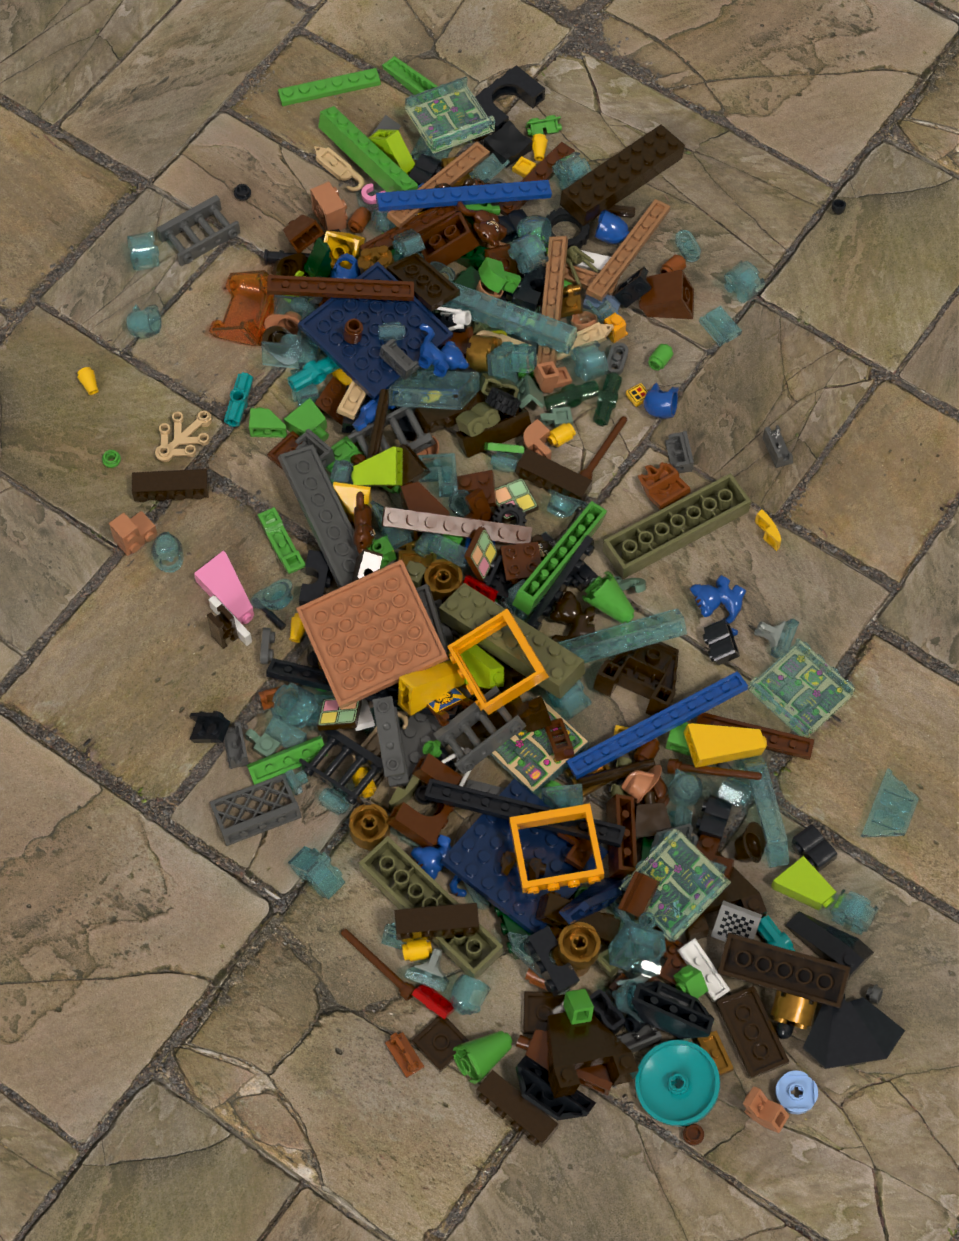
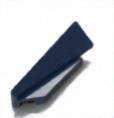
(593, 899)

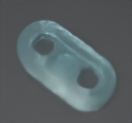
(688, 247)

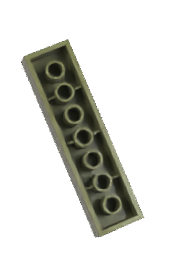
(676, 526)
(470, 609)
(412, 887)

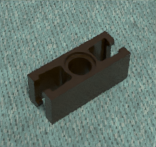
(222, 626)

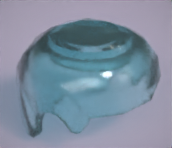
(457, 503)

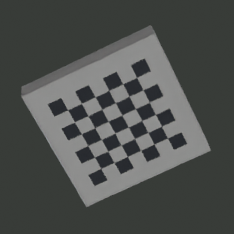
(736, 921)

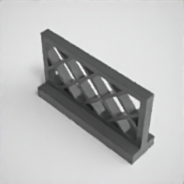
(260, 821)

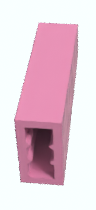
(221, 580)

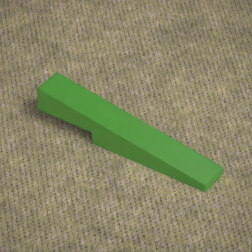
(407, 76)

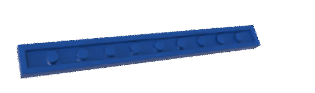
(467, 194)
(657, 725)

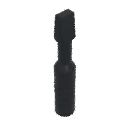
(279, 623)

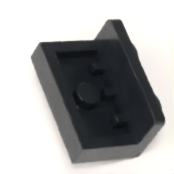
(497, 578)

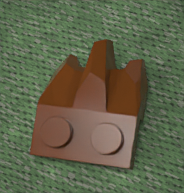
(663, 485)

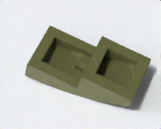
(401, 795)

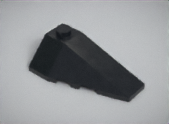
(830, 942)

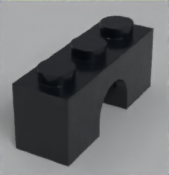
(526, 295)
(317, 567)
(556, 977)

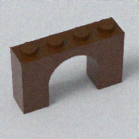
(418, 827)

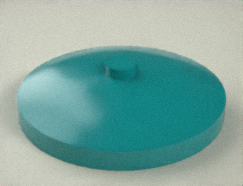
(677, 1083)

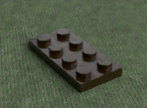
(429, 284)
(752, 1032)

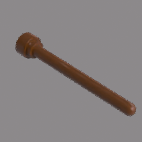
(603, 449)
(674, 764)
(405, 988)

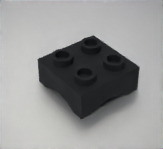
(508, 143)

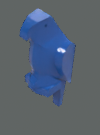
(367, 414)

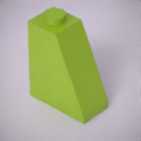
(394, 147)
(380, 470)
(483, 667)
(805, 885)

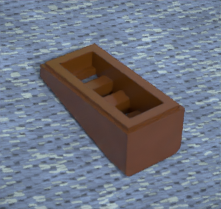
(564, 750)

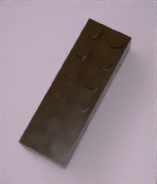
(784, 970)

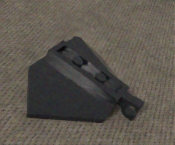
(851, 1035)

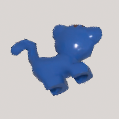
(446, 359)
(709, 598)
(430, 858)

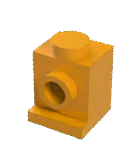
(619, 329)

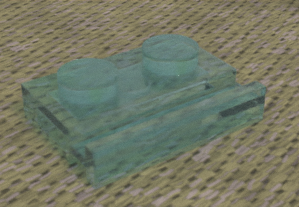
(720, 326)

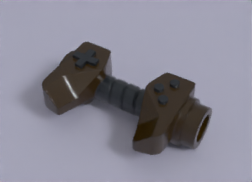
(534, 867)

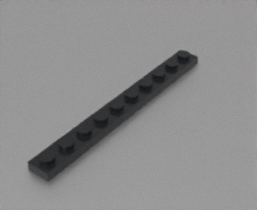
(316, 678)
(507, 807)

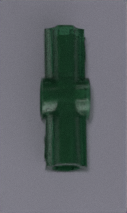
(572, 395)
(607, 399)

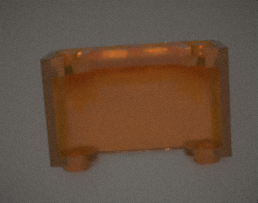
(246, 310)

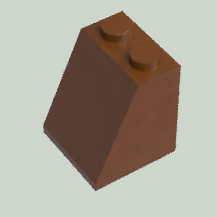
(669, 297)
(418, 498)

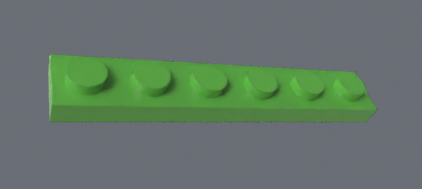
(329, 87)

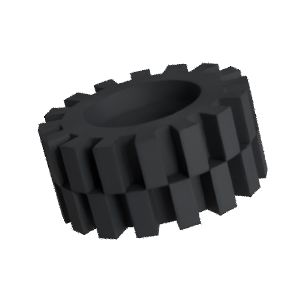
(503, 401)
(511, 509)

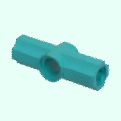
(312, 372)
(236, 407)
(772, 934)

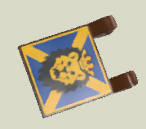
(446, 702)

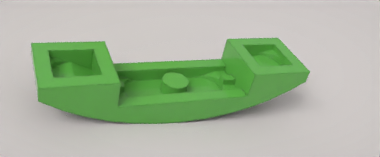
(281, 541)

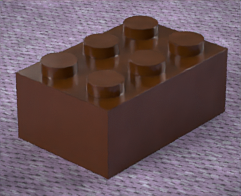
(449, 240)

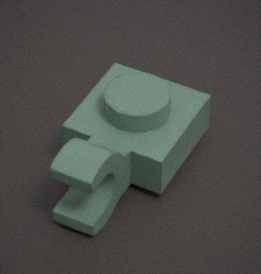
(557, 417)
(264, 745)

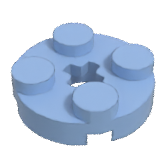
(803, 1083)

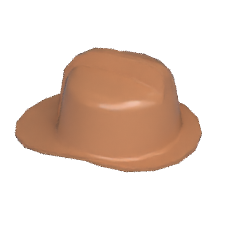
(288, 321)
(641, 782)

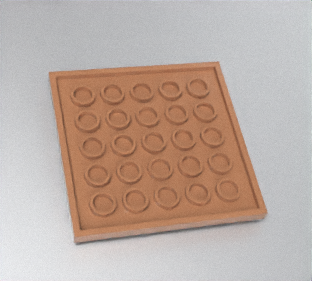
(371, 633)

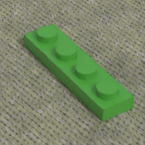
(284, 760)

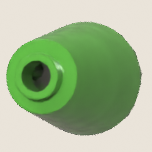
(609, 598)
(481, 1054)

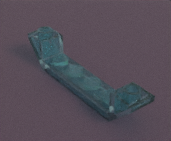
(768, 811)

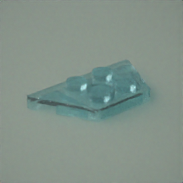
(891, 809)

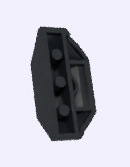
(672, 1010)
(537, 1090)

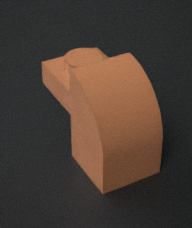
(550, 377)
(535, 438)
(765, 1112)

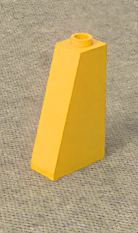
(425, 686)
(722, 743)

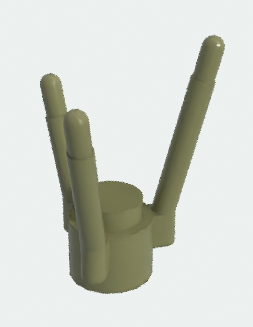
(576, 256)

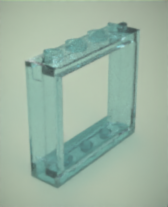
(436, 392)

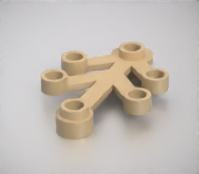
(182, 438)

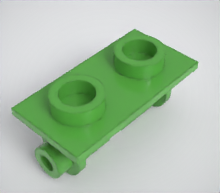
(550, 123)

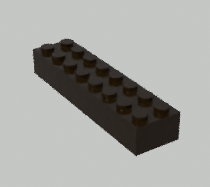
(622, 174)

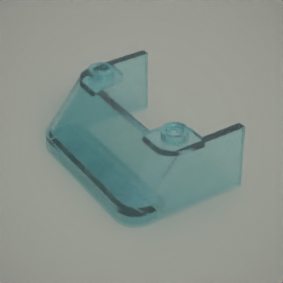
(293, 349)

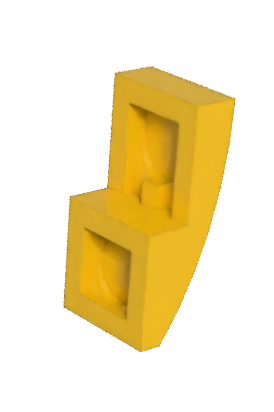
(771, 533)

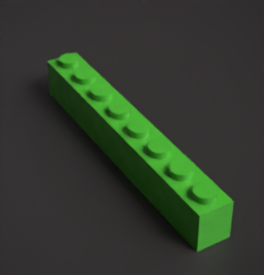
(364, 152)
(556, 560)

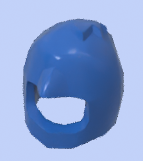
(611, 228)
(340, 272)
(661, 403)

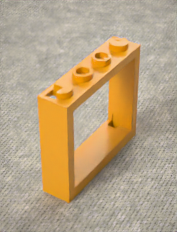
(481, 633)
(550, 817)

